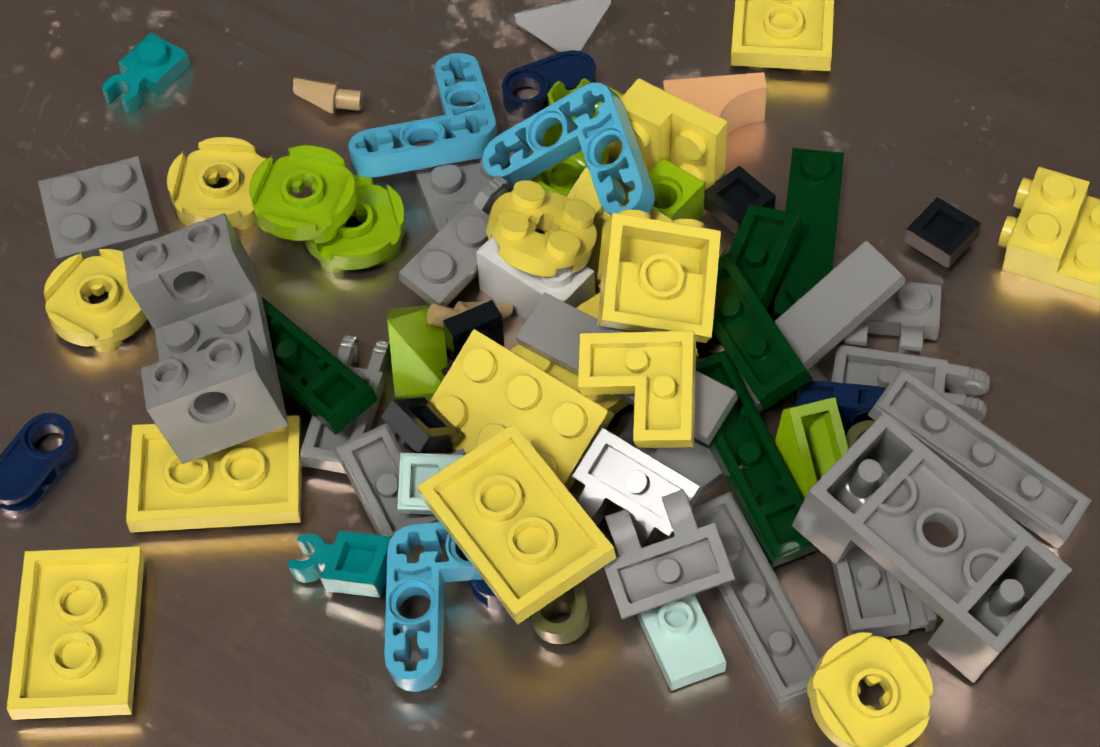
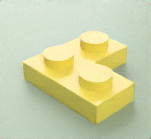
(655, 369)

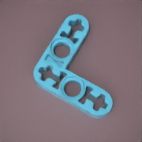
(456, 135)
(590, 137)
(423, 579)

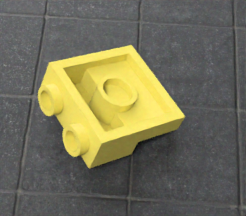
(674, 131)
(1055, 233)
(658, 274)

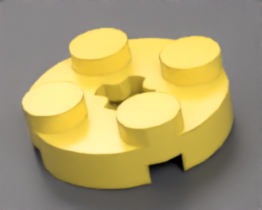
(215, 159)
(567, 226)
(89, 324)
(874, 659)

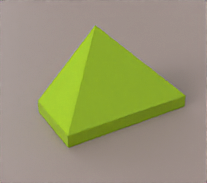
(416, 352)
(811, 441)

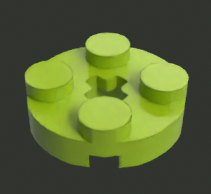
(309, 217)
(372, 241)

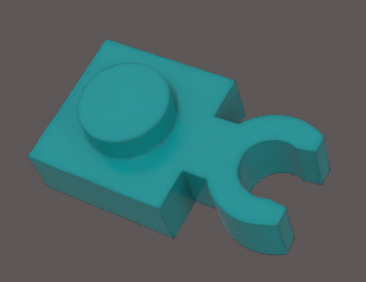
(147, 67)
(349, 566)

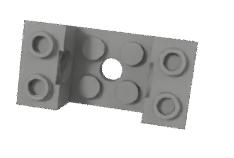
(212, 339)
(979, 584)

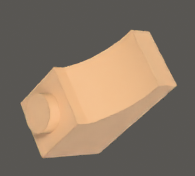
(731, 97)

